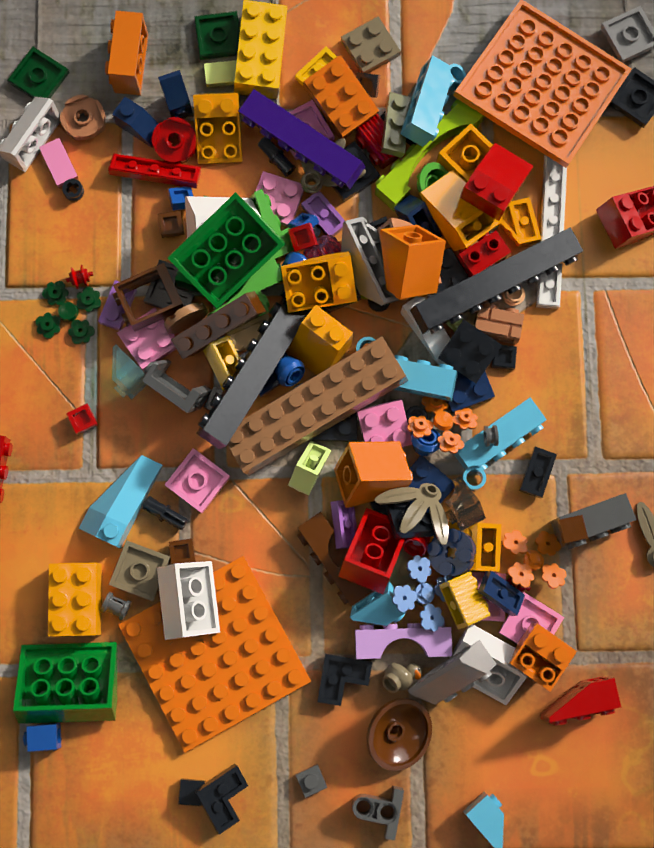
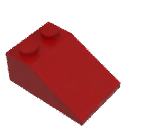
(496, 181)

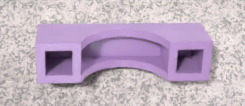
(372, 642)

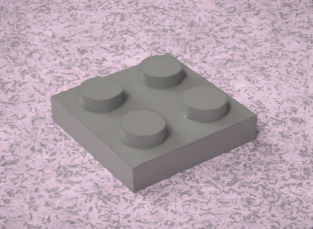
(629, 34)

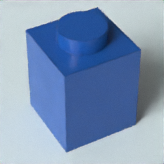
(42, 737)

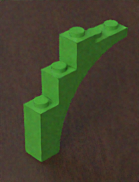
(270, 272)

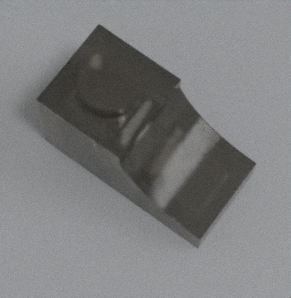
(463, 506)

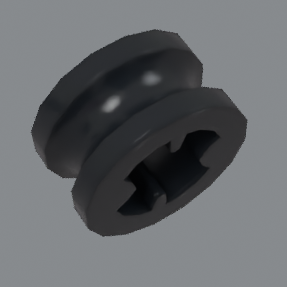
(75, 183)

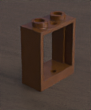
(142, 279)

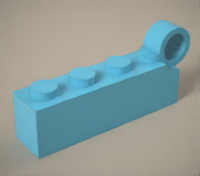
(429, 99)
(423, 377)
(511, 429)

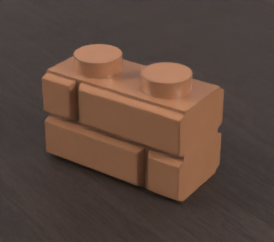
(500, 324)

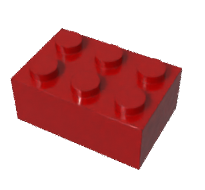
(372, 553)

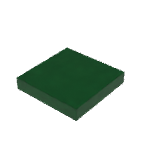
(217, 35)
(38, 75)

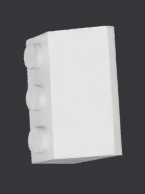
(30, 133)
(201, 208)
(188, 599)
(505, 677)

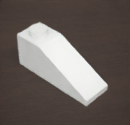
(433, 342)

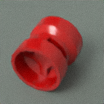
(416, 546)

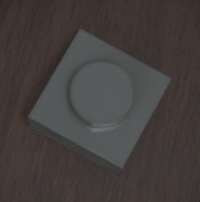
(311, 780)

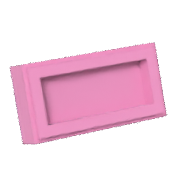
(58, 162)

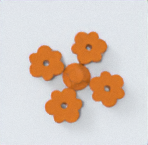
(444, 422)
(533, 559)

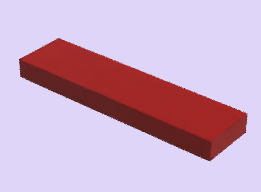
(154, 170)

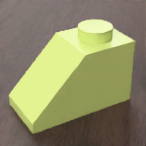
(309, 467)

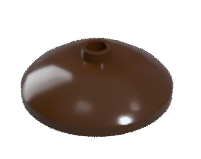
(408, 738)

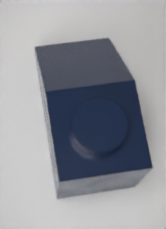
(175, 94)
(135, 120)
(417, 213)

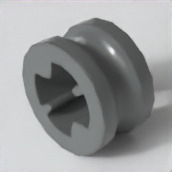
(490, 436)

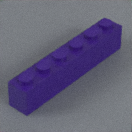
(302, 139)

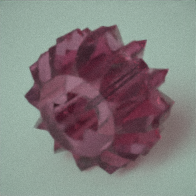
(325, 246)

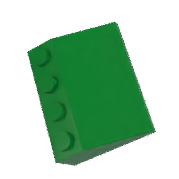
(226, 250)
(66, 683)

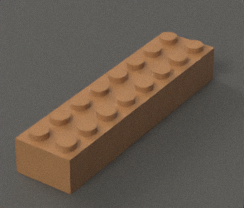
(316, 406)

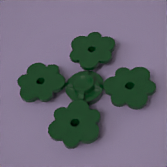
(68, 312)

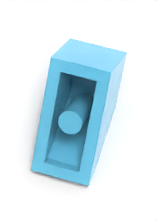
(377, 608)
(488, 818)

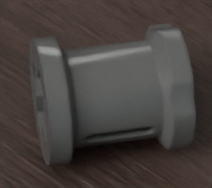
(115, 606)

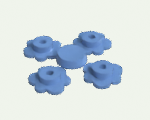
(422, 593)

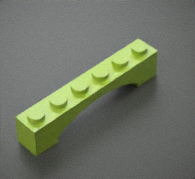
(394, 186)

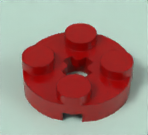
(186, 134)

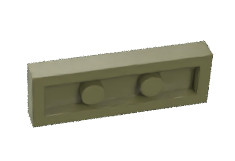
(396, 109)

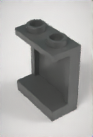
(172, 390)

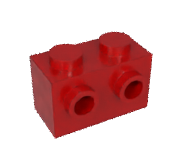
(483, 254)

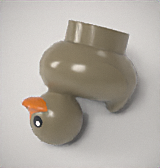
(399, 677)

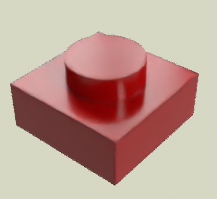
(302, 237)
(82, 419)

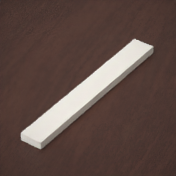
(551, 224)

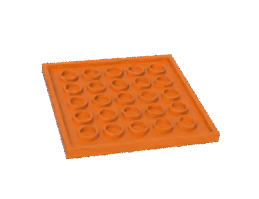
(542, 83)
(221, 676)

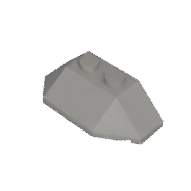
(367, 261)

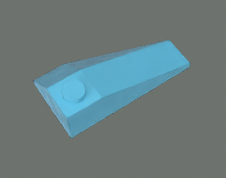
(118, 507)

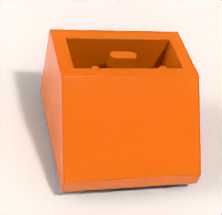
(542, 656)

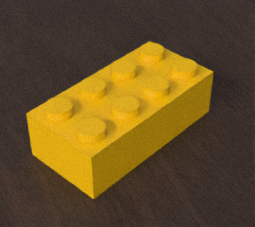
(260, 48)

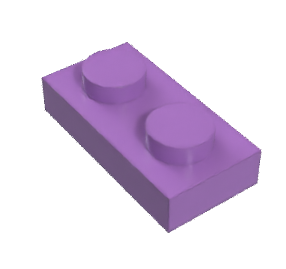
(329, 219)
(111, 313)
(344, 524)

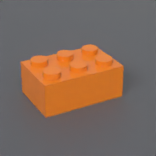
(127, 52)
(340, 97)

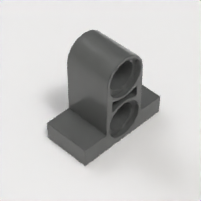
(376, 804)

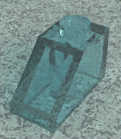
(126, 374)

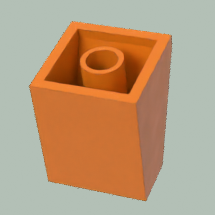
(411, 261)
(370, 470)

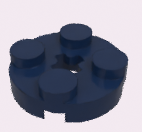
(464, 555)

